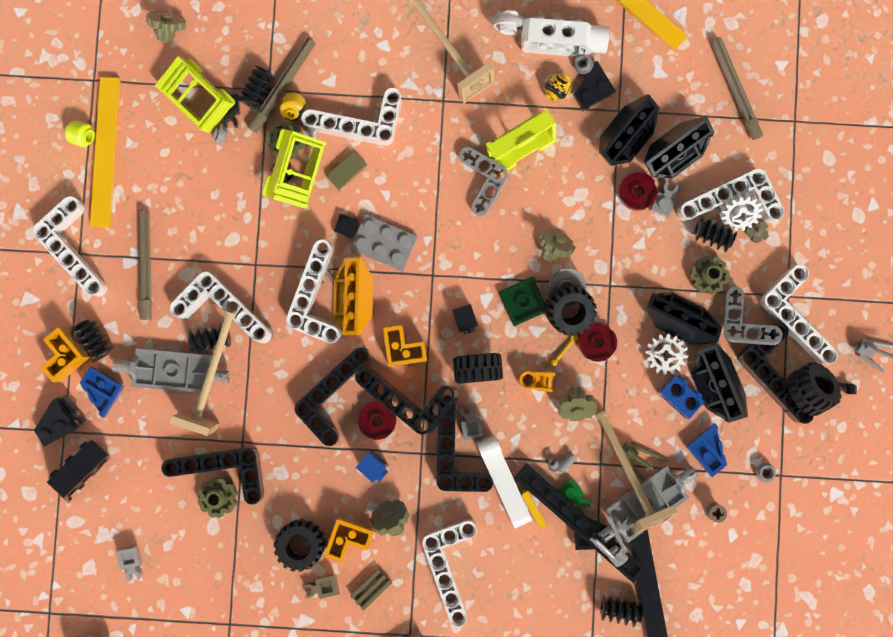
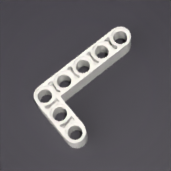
(358, 124)
(729, 189)
(66, 250)
(310, 294)
(224, 303)
(794, 317)
(503, 480)
(444, 568)

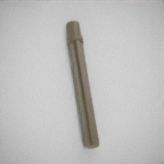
(262, 114)
(751, 121)
(144, 265)

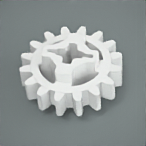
(741, 211)
(674, 353)

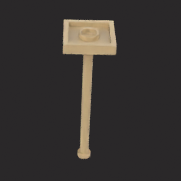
(476, 81)
(195, 421)
(652, 517)

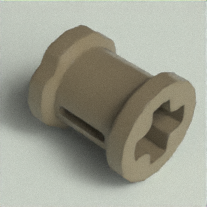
(712, 507)

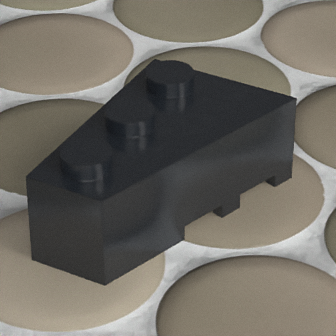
(78, 469)

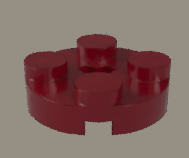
(647, 186)
(606, 349)
(372, 430)

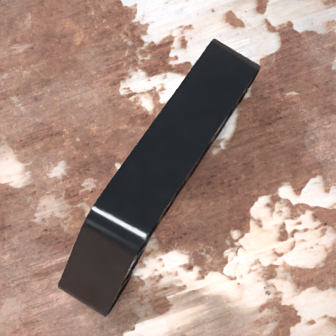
(771, 375)
(327, 392)
(404, 403)
(450, 452)
(221, 463)

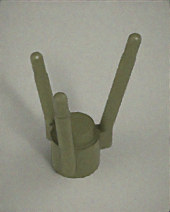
(631, 453)

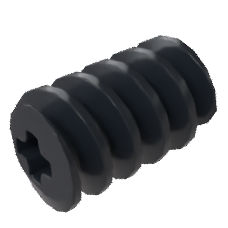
(256, 87)
(714, 234)
(90, 337)
(206, 339)
(621, 610)

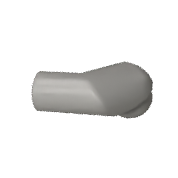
(558, 465)

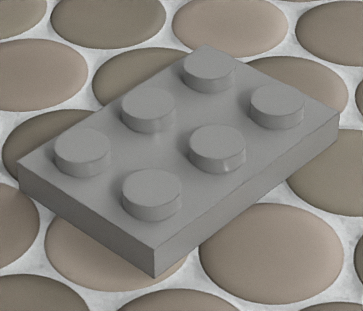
(383, 243)

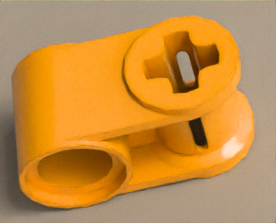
(538, 381)

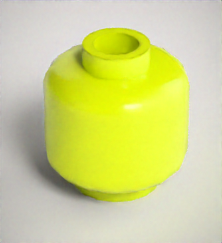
(79, 133)

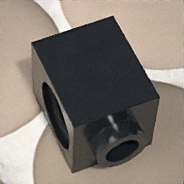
(465, 319)

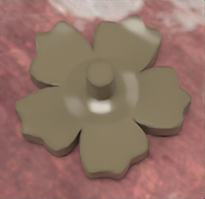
(758, 232)

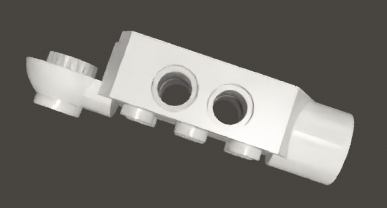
(554, 35)

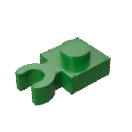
(573, 494)

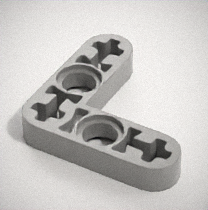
(490, 181)
(737, 324)

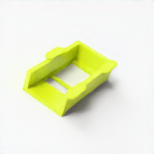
(174, 76)
(522, 140)
(274, 186)

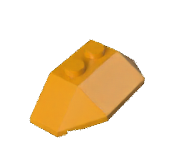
(352, 296)

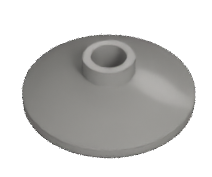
(569, 276)

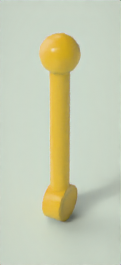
(554, 362)

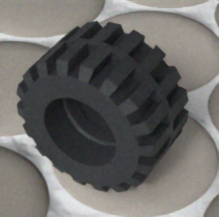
(581, 319)
(478, 368)
(814, 388)
(286, 555)

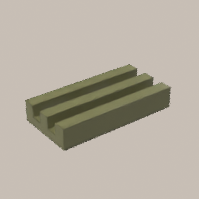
(359, 600)

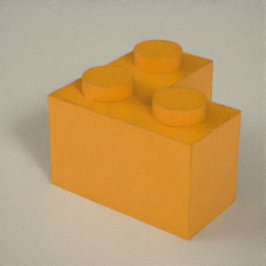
(398, 351)
(67, 357)
(347, 533)

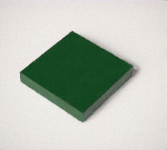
(523, 301)

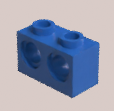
(678, 400)
(373, 467)

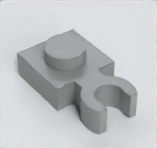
(664, 203)
(472, 426)
(129, 559)

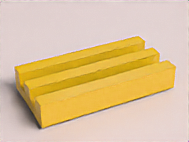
(533, 509)

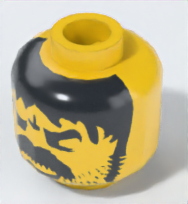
(558, 86)
(292, 106)

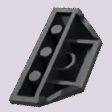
(629, 131)
(679, 148)
(683, 318)
(719, 384)

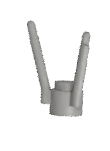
(867, 347)
(615, 554)

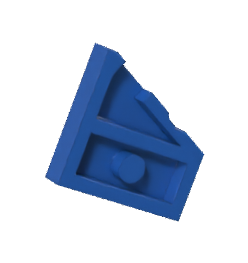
(101, 390)
(708, 450)

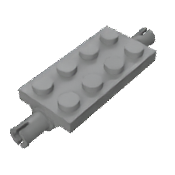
(169, 370)
(662, 491)

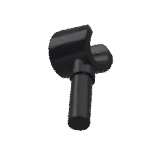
(849, 388)

